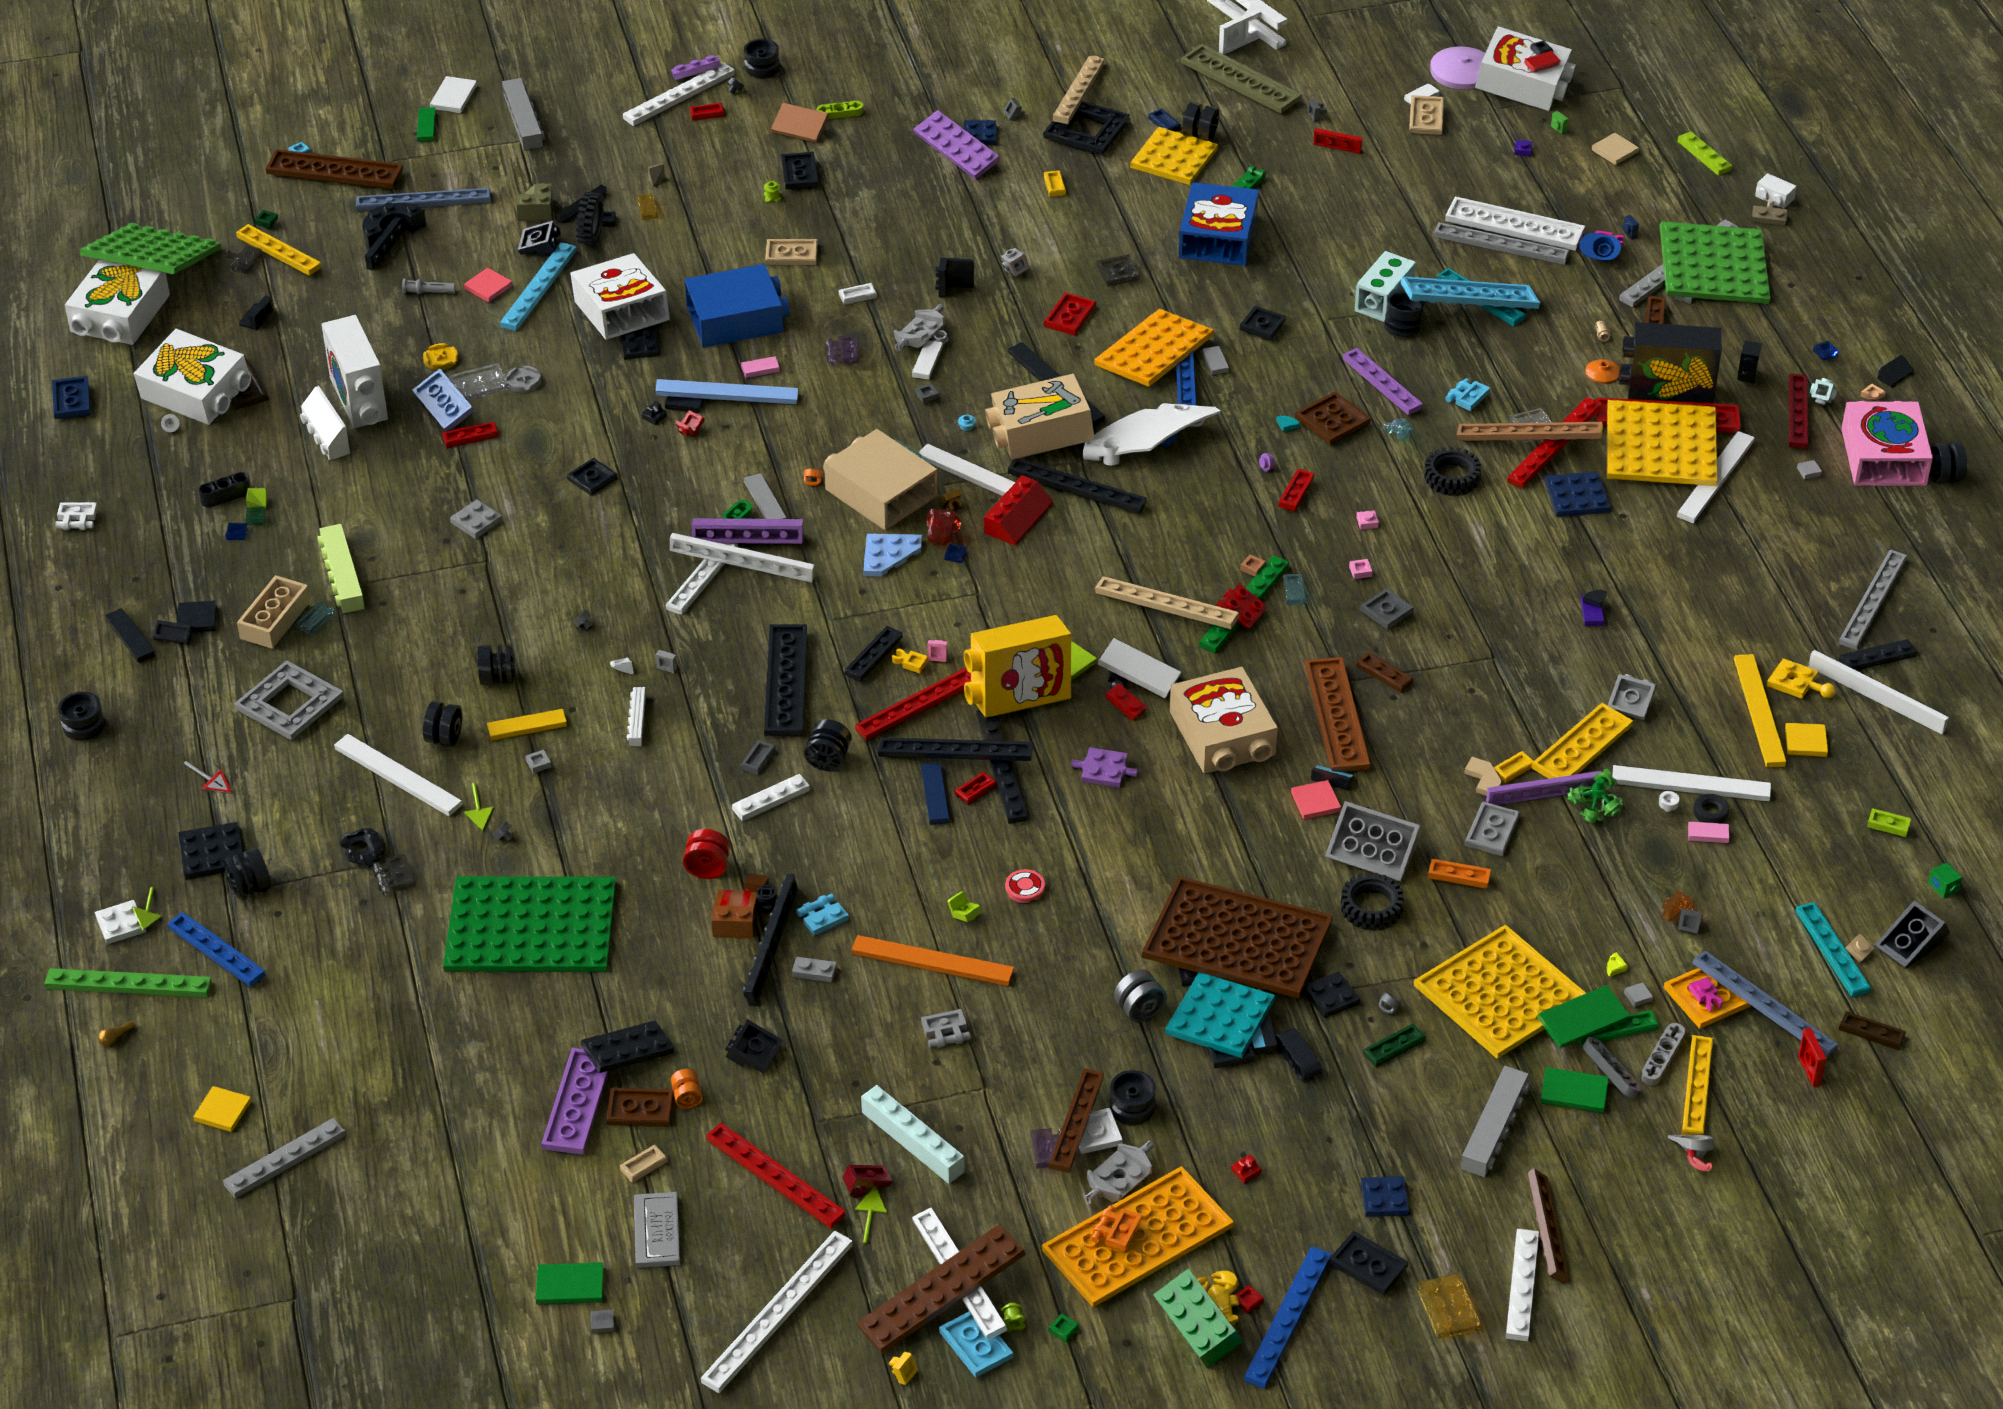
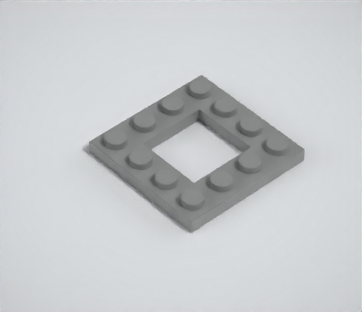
(322, 693)

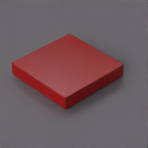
(1812, 1057)

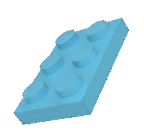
(973, 1347)

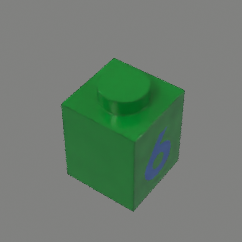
(1945, 880)

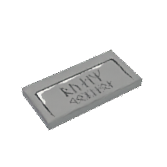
(656, 1229)

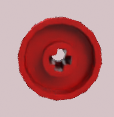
(706, 853)

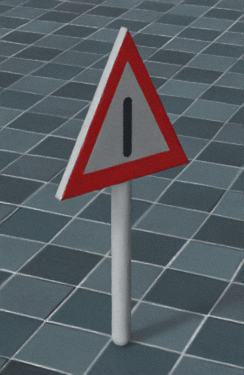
(216, 783)

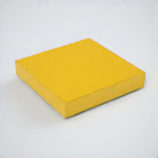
(1806, 739)
(222, 1109)

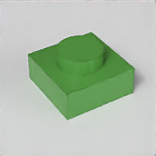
(1559, 122)

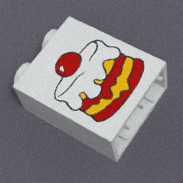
(1508, 76)
(620, 296)

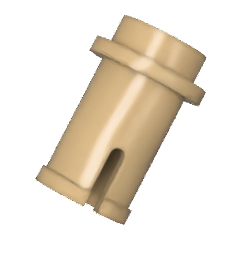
(1603, 333)

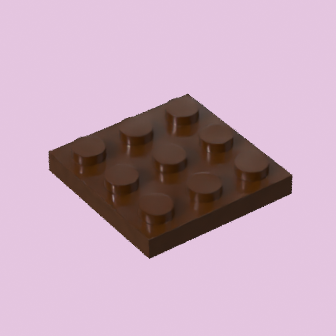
(1332, 417)

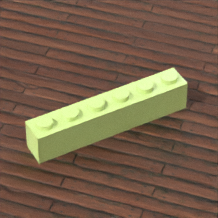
(341, 568)

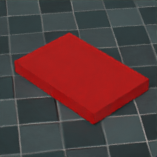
(1070, 314)

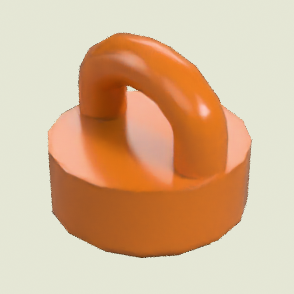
(812, 473)

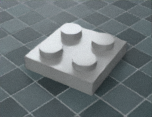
(476, 519)

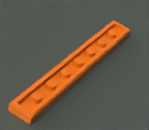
(932, 960)

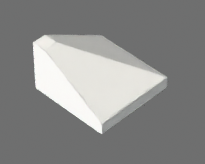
(623, 665)

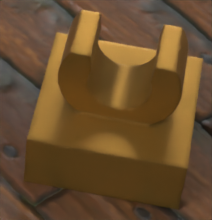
(951, 497)

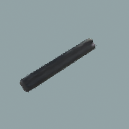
(573, 208)

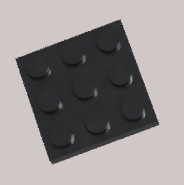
(207, 847)

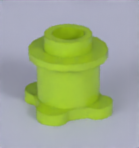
(772, 192)
(1013, 1317)

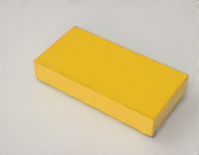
(1054, 183)
(1513, 767)

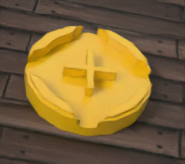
(440, 356)

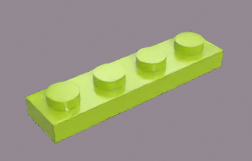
(1704, 153)

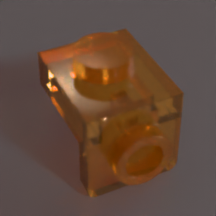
(1675, 904)

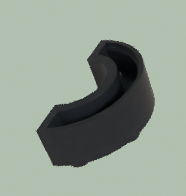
(379, 218)

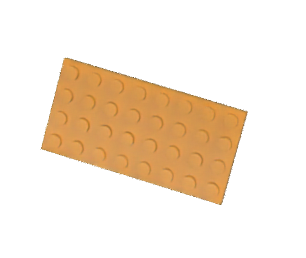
(1174, 1222)

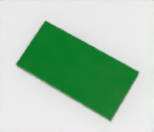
(1583, 1016)

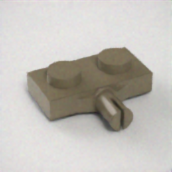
(1769, 214)

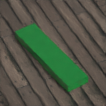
(1637, 1024)

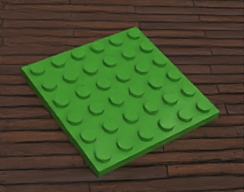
(151, 248)
(1714, 262)

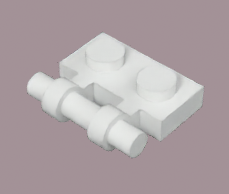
(76, 511)

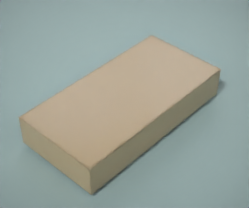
(643, 1163)

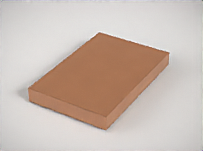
(799, 122)

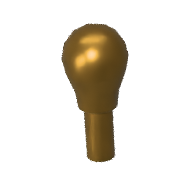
(110, 1035)

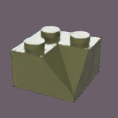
(535, 203)

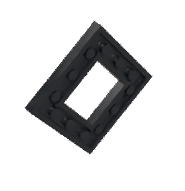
(1113, 120)

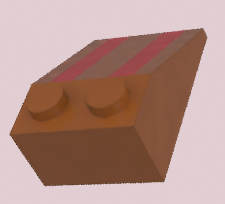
(734, 913)

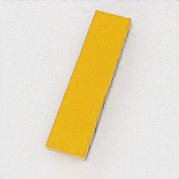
(526, 724)

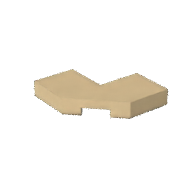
(1484, 771)

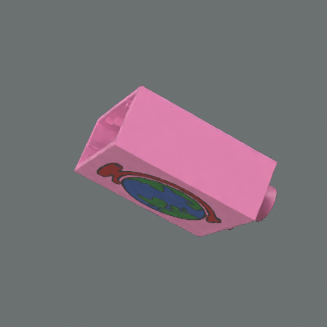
(1886, 443)

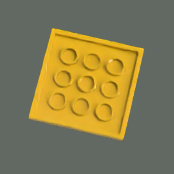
(1174, 156)

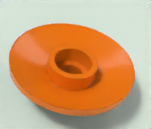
(1602, 371)

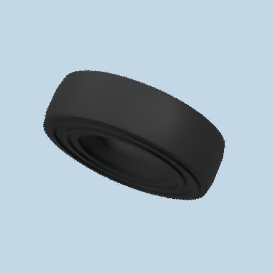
(1711, 800)

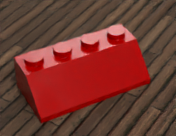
(1017, 511)

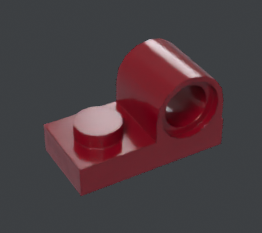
(862, 1177)

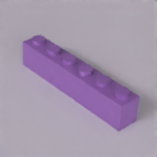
(748, 530)

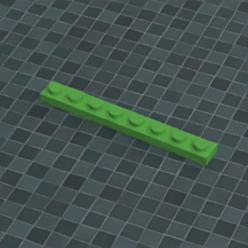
(128, 982)

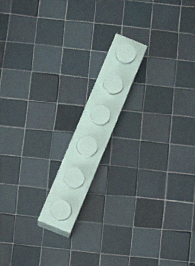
(912, 1134)

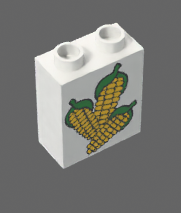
(116, 301)
(192, 376)

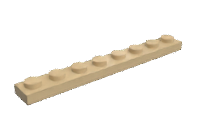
(1078, 89)
(1167, 602)

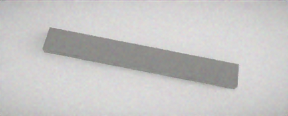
(1501, 243)
(1872, 599)

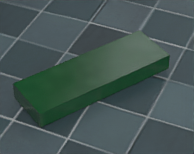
(1394, 1045)

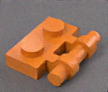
(1122, 1231)

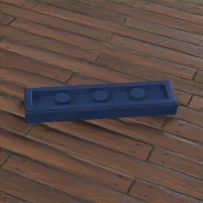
(934, 793)

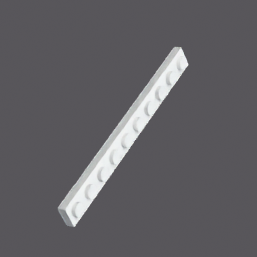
(776, 1312)

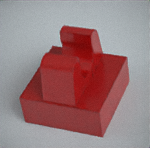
(1246, 1168)

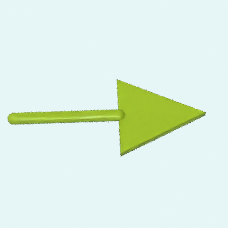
(479, 816)
(145, 917)
(870, 1204)

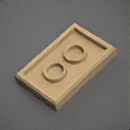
(1426, 115)
(791, 252)

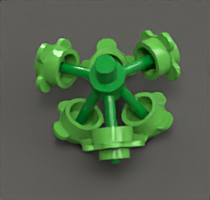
(1589, 796)

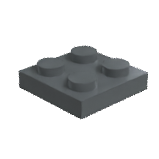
(1387, 608)

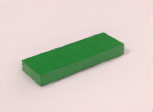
(426, 124)

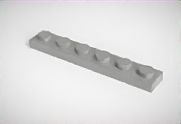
(284, 1158)

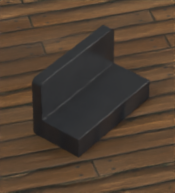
(257, 313)

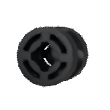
(766, 898)

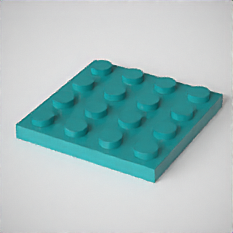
(1220, 1014)

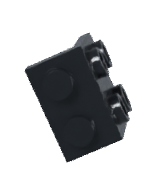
(954, 273)

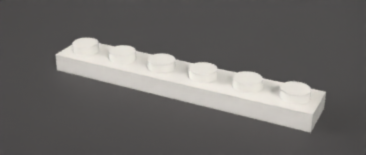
(1522, 1285)

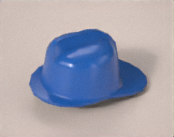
(1600, 246)

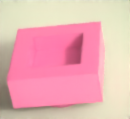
(1367, 520)
(1360, 569)

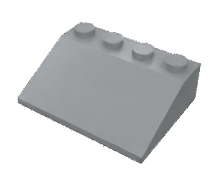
(1373, 841)

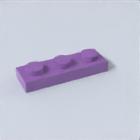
(695, 67)

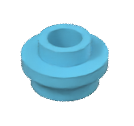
(966, 422)

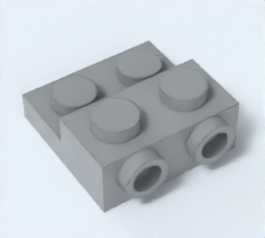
(1632, 696)

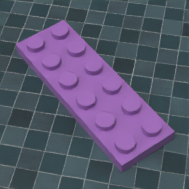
(956, 144)
(575, 1105)

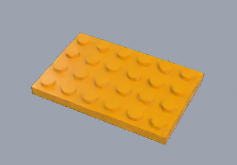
(1154, 347)

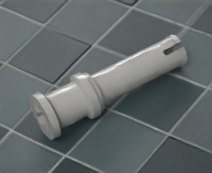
(431, 287)

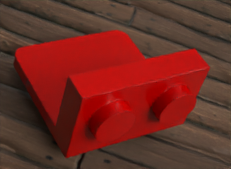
(1245, 603)

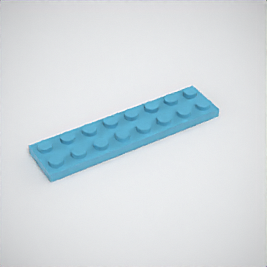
(1470, 292)

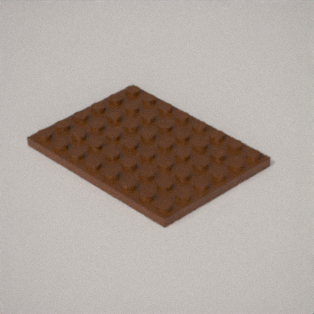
(1238, 936)

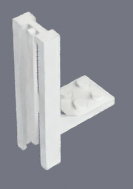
(1245, 26)

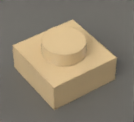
(1859, 948)

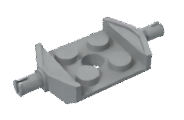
(920, 328)
(1125, 1161)

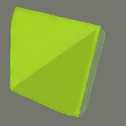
(256, 497)

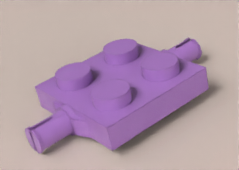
(1104, 767)

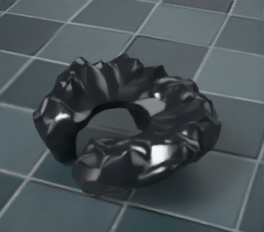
(370, 855)

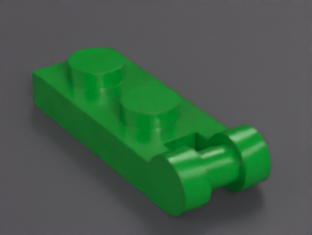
(1248, 180)

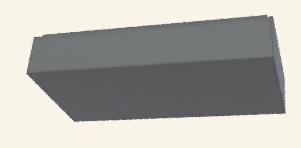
(758, 757)

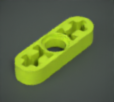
(849, 109)

